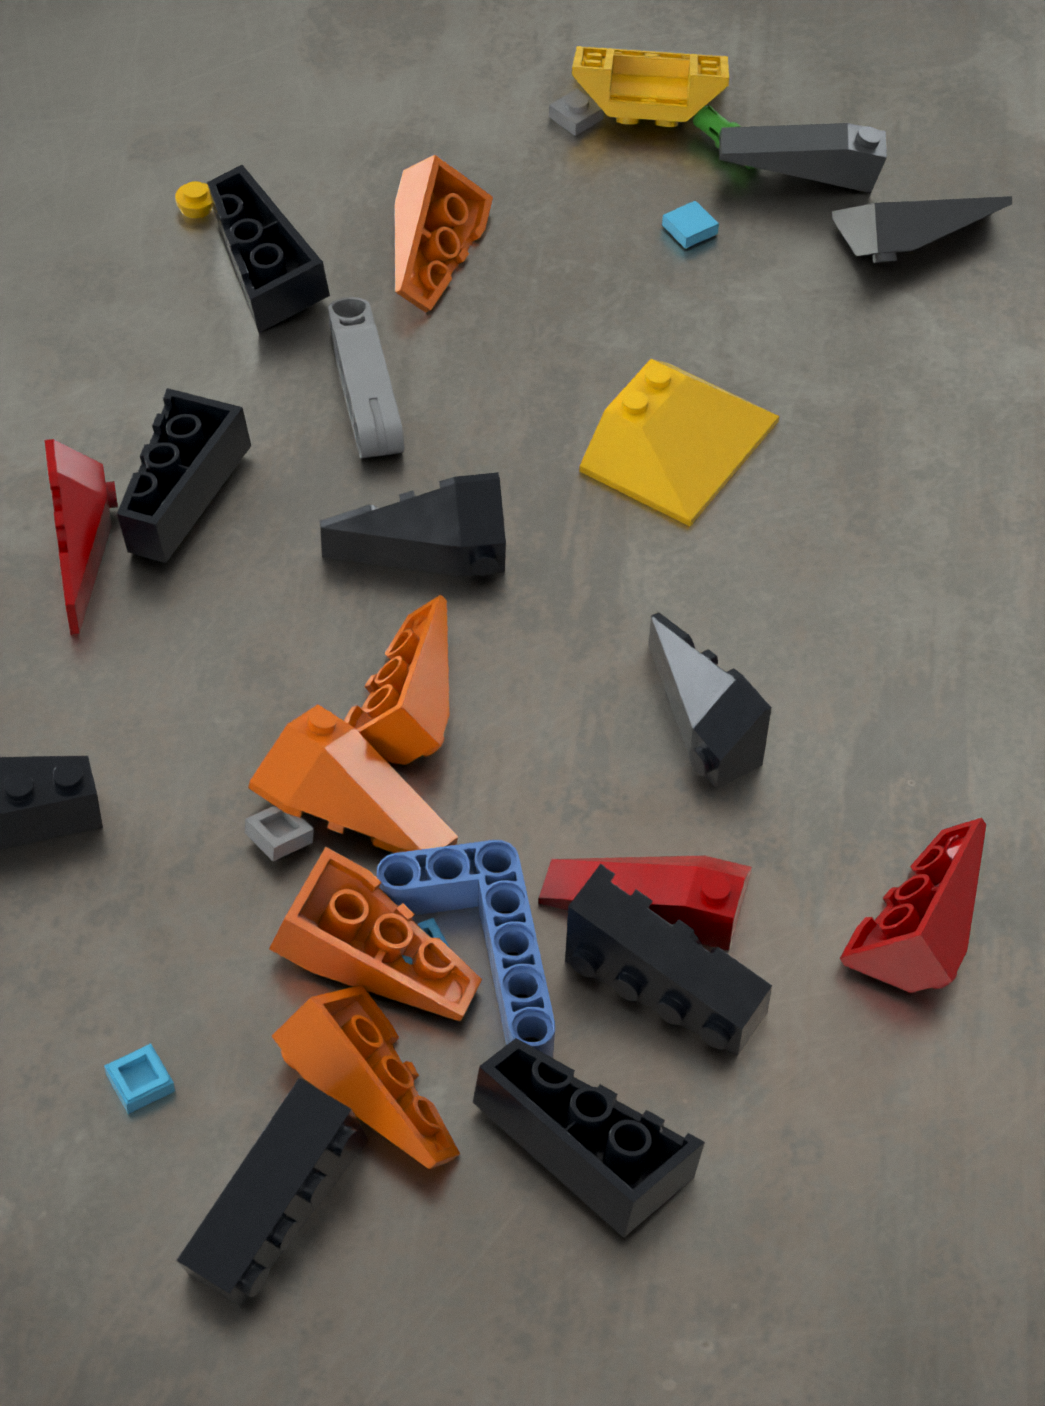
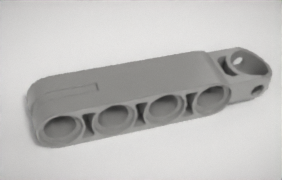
(365, 378)

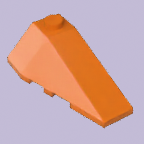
(434, 227)
(411, 691)
(338, 776)
(357, 936)
(348, 1052)

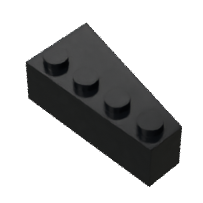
(180, 471)
(46, 798)
(662, 965)
(586, 1138)
(273, 1192)

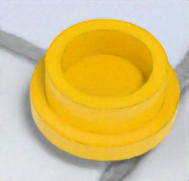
(194, 199)

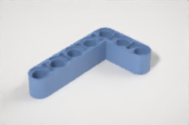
(503, 933)

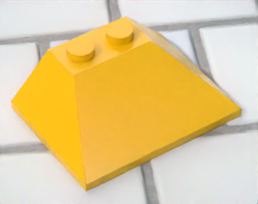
(649, 83)
(674, 440)

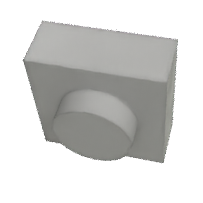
(575, 112)
(278, 832)

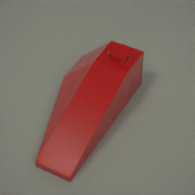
(81, 523)
(694, 889)
(927, 919)

